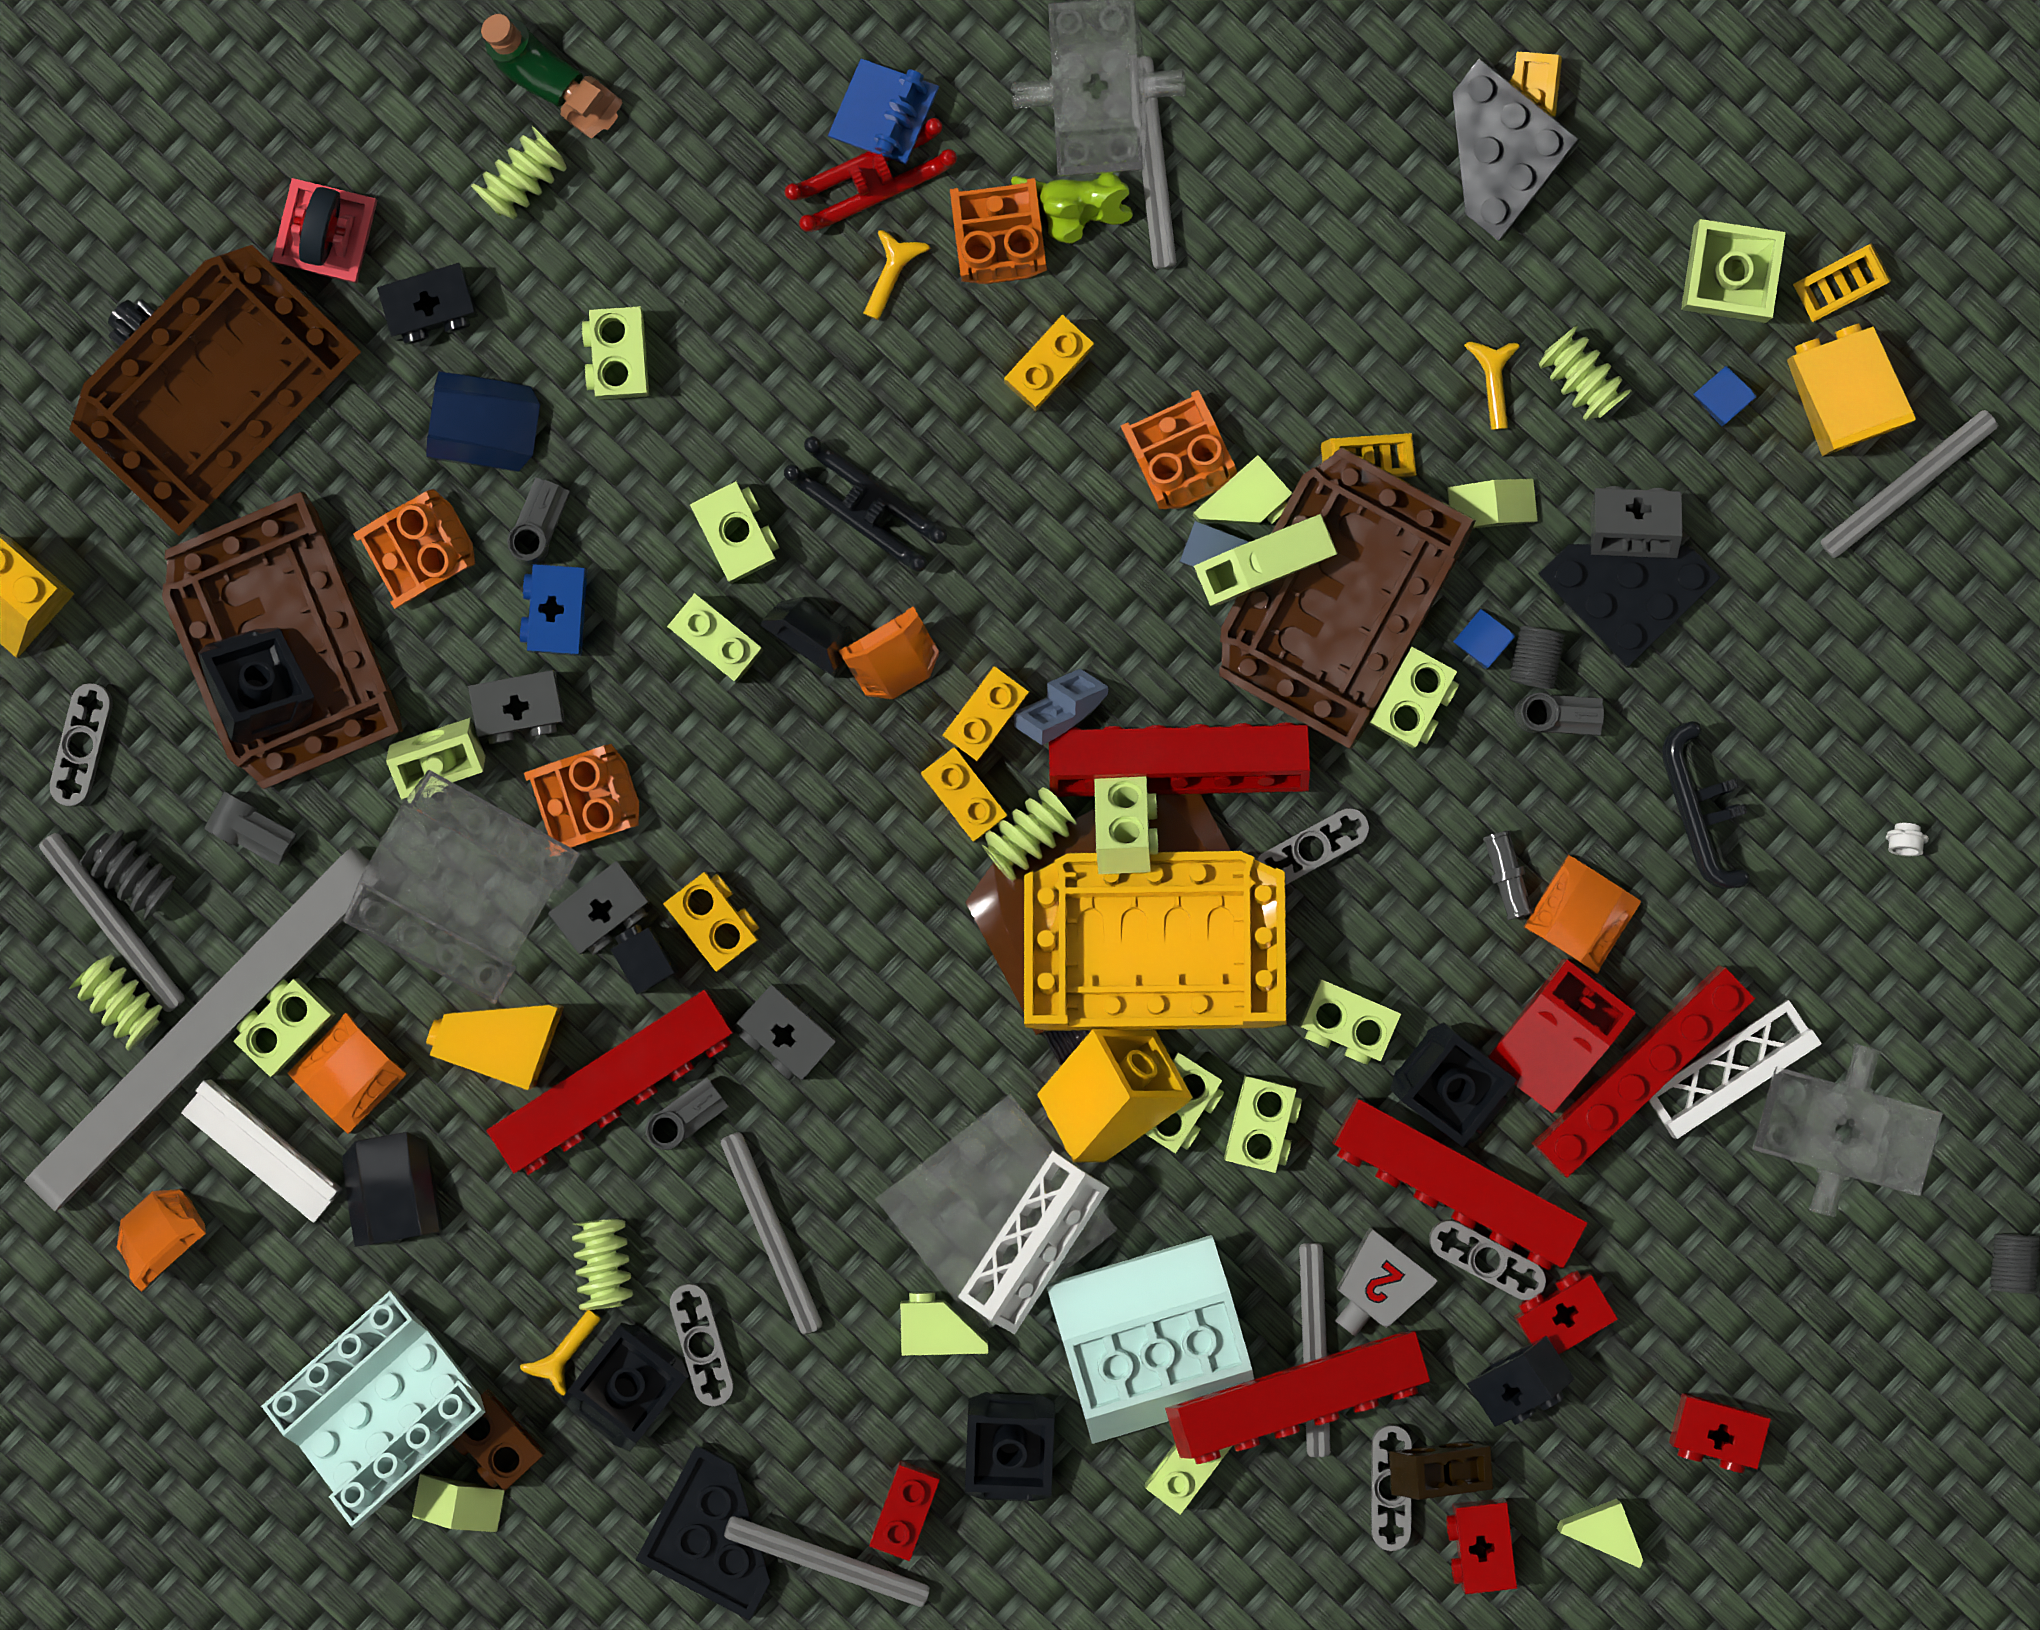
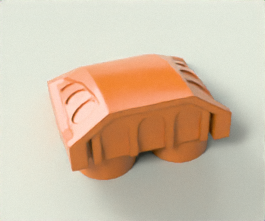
(1005, 223)
(1180, 453)
(417, 546)
(892, 657)
(585, 796)
(1582, 913)
(346, 1074)
(158, 1234)

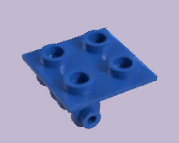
(883, 110)

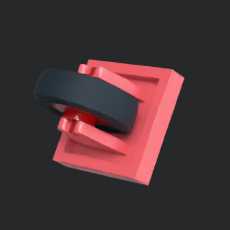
(324, 230)

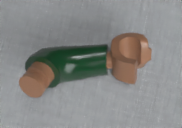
(538, 70)

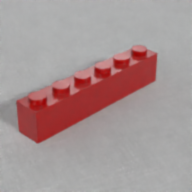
(1183, 759)
(1643, 1071)
(610, 1082)
(1458, 1183)
(1297, 1396)

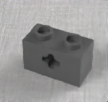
(1636, 522)
(536, 689)
(575, 912)
(777, 1009)

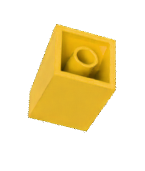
(1849, 389)
(27, 596)
(498, 1042)
(1112, 1092)

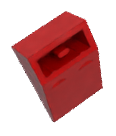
(1561, 1035)

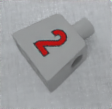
(1380, 1284)

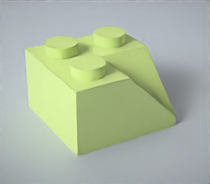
(1733, 271)

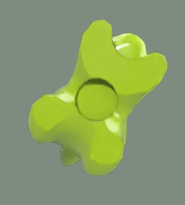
(1074, 203)

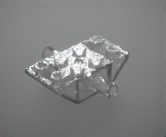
(1090, 45)
(1888, 1139)

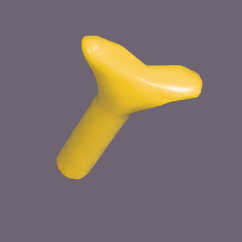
(897, 257)
(1492, 364)
(554, 1364)

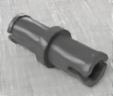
(1508, 875)

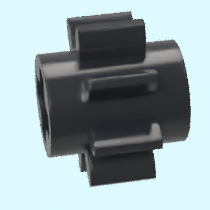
(127, 319)

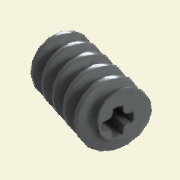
(128, 872)

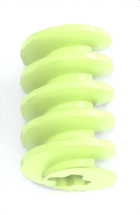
(520, 175)
(1583, 375)
(1027, 833)
(118, 1001)
(602, 1264)

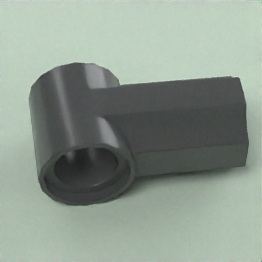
(540, 518)
(1564, 714)
(242, 825)
(689, 1113)

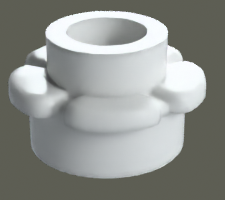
(1906, 840)

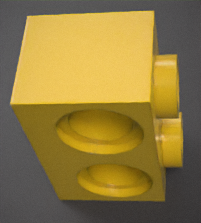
(1049, 363)
(985, 714)
(963, 794)
(703, 928)

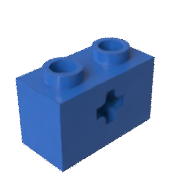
(569, 589)

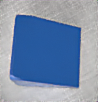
(1724, 396)
(1484, 639)

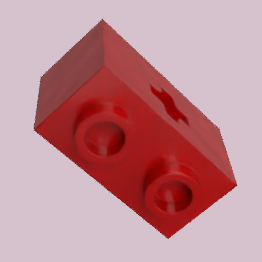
(1588, 1317)
(1745, 1430)
(904, 1510)
(1490, 1521)

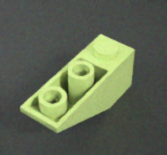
(1265, 560)

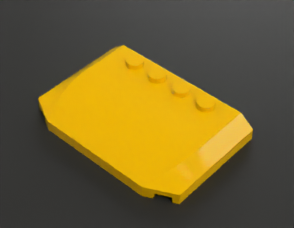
(1155, 948)

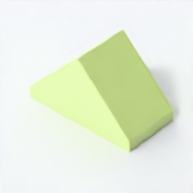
(1496, 502)
(458, 1504)
(1606, 1530)

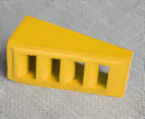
(1875, 265)
(1366, 443)

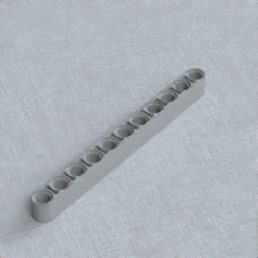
(198, 1033)

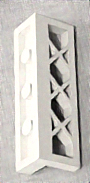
(1743, 1082)
(261, 1150)
(1039, 1247)

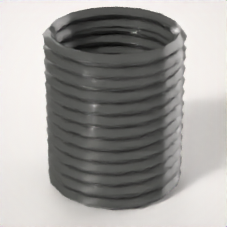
(1537, 657)
(2014, 1263)

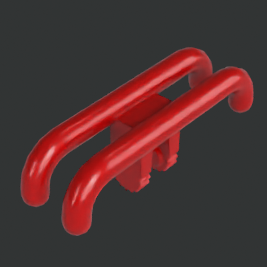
(871, 180)

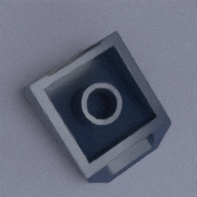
(482, 422)

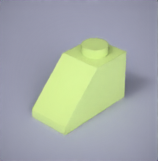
(1247, 497)
(936, 1328)

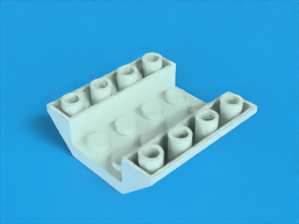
(1149, 1336)
(375, 1407)

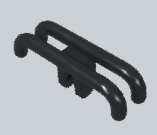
(865, 504)
(1690, 811)

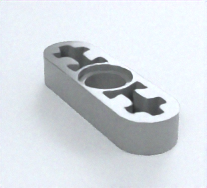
(64, 773)
(1334, 823)
(1520, 1265)
(720, 1372)
(1380, 1519)

